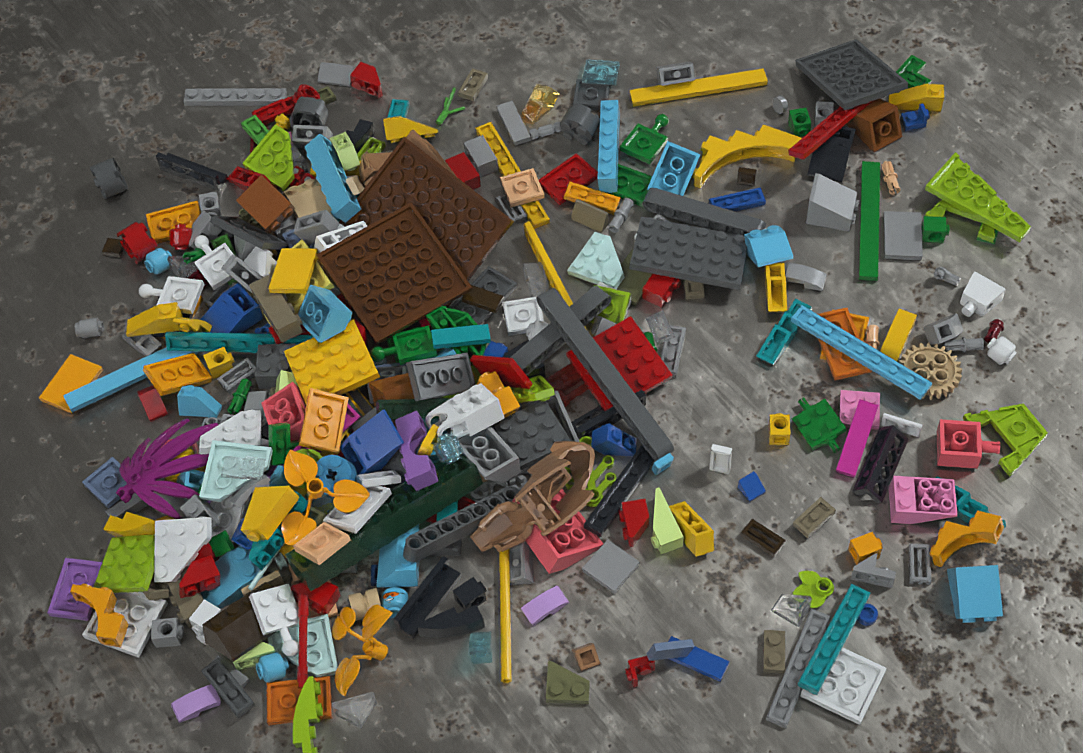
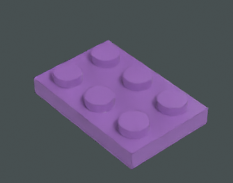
(73, 572)

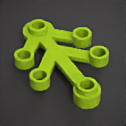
(595, 474)

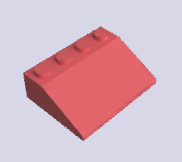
(565, 544)

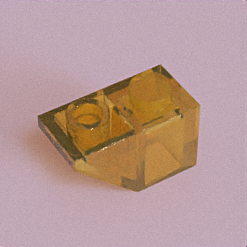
(540, 102)

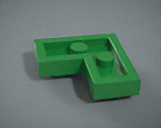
(910, 72)
(280, 442)

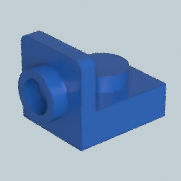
(915, 119)

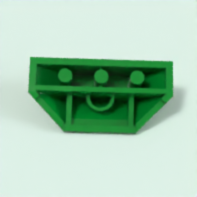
(450, 318)

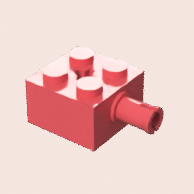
(961, 444)

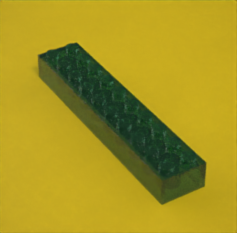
(395, 517)

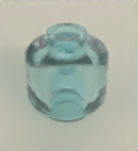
(448, 448)

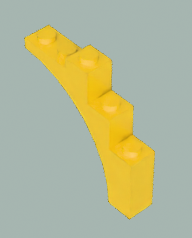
(740, 146)

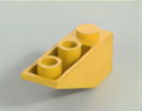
(400, 127)

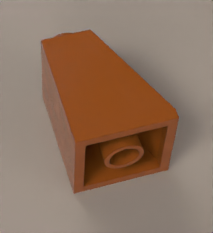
(877, 124)
(266, 204)
(392, 388)

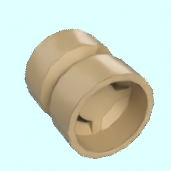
(362, 603)

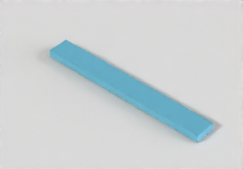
(861, 352)
(117, 380)

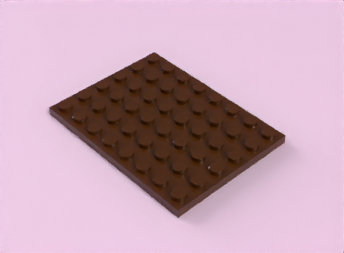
(453, 211)

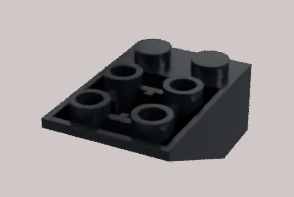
(833, 155)

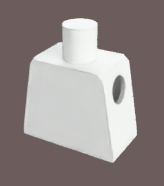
(981, 295)

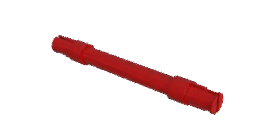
(303, 614)

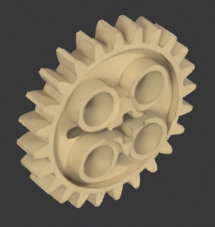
(948, 370)

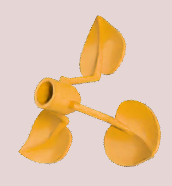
(303, 469)
(372, 622)

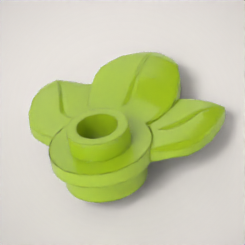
(811, 587)

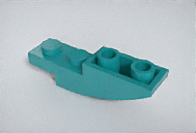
(265, 550)

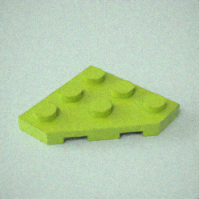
(273, 158)
(540, 390)

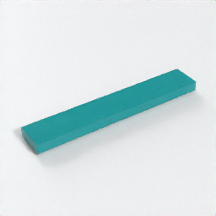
(834, 639)

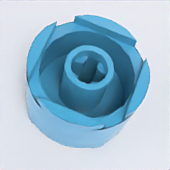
(335, 464)

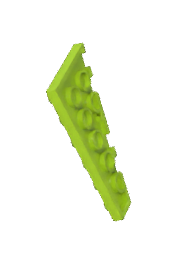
(971, 194)

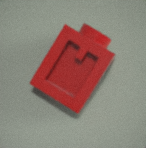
(638, 666)

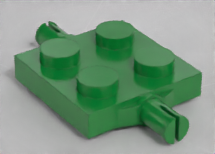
(819, 424)

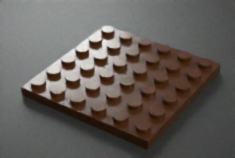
(393, 273)

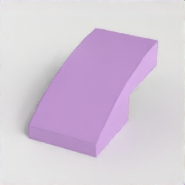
(544, 604)
(194, 702)

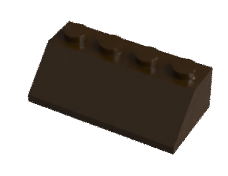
(235, 628)

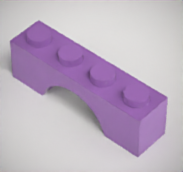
(419, 468)

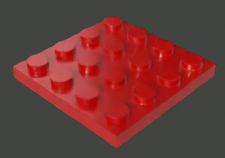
(630, 355)

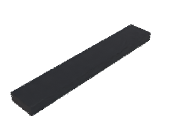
(619, 492)

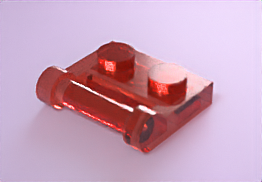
(564, 380)

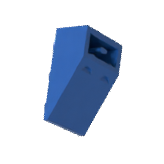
(233, 312)
(372, 444)

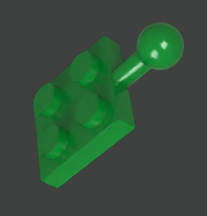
(646, 142)
(409, 346)

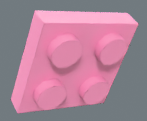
(849, 402)

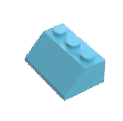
(323, 313)
(393, 568)

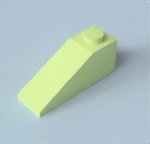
(345, 151)
(666, 531)

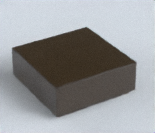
(746, 176)
(112, 248)

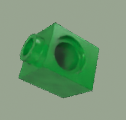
(799, 122)
(934, 229)

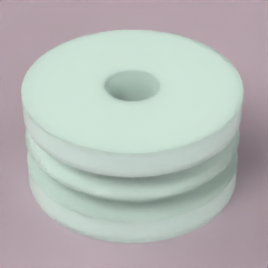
(280, 561)

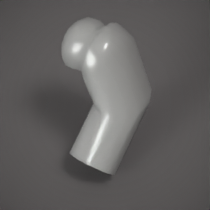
(945, 275)

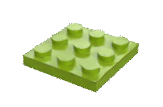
(128, 564)

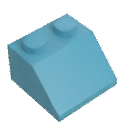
(768, 246)

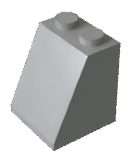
(831, 204)

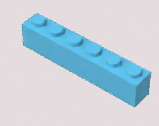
(608, 146)
(332, 178)

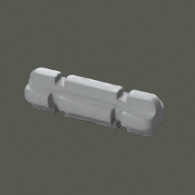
(545, 130)

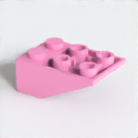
(921, 499)

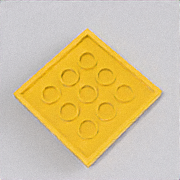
(333, 365)

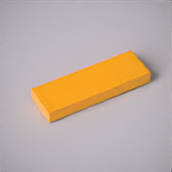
(596, 198)

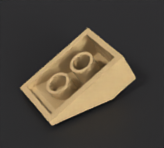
(307, 198)

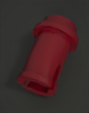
(996, 327)

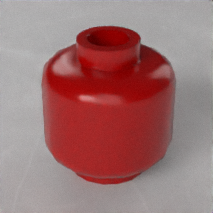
(180, 237)

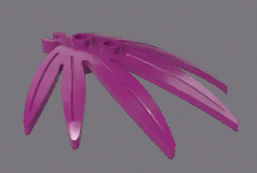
(145, 469)

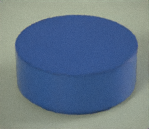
(868, 615)

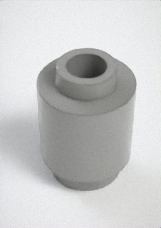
(89, 328)

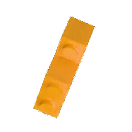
(505, 395)
(953, 536)
(111, 625)

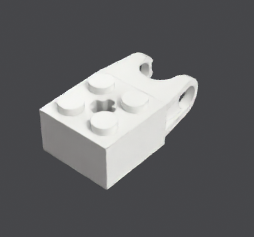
(467, 412)

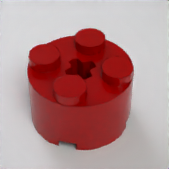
(136, 241)

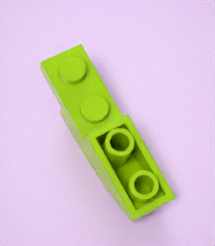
(307, 713)

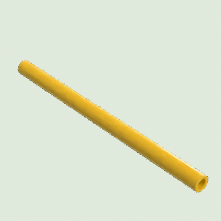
(505, 617)

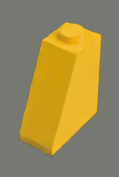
(267, 511)

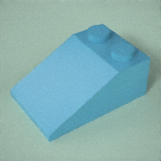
(674, 169)
(235, 573)

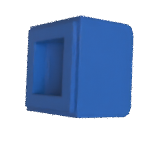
(751, 486)

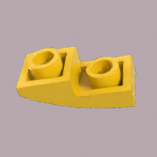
(195, 325)

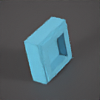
(662, 464)

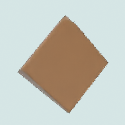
(586, 656)

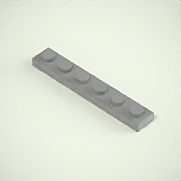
(233, 96)

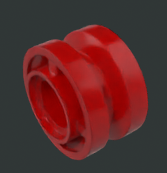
(305, 91)

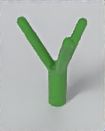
(446, 112)

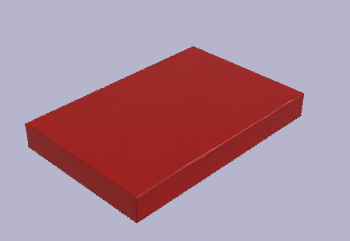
(572, 170)
(506, 369)

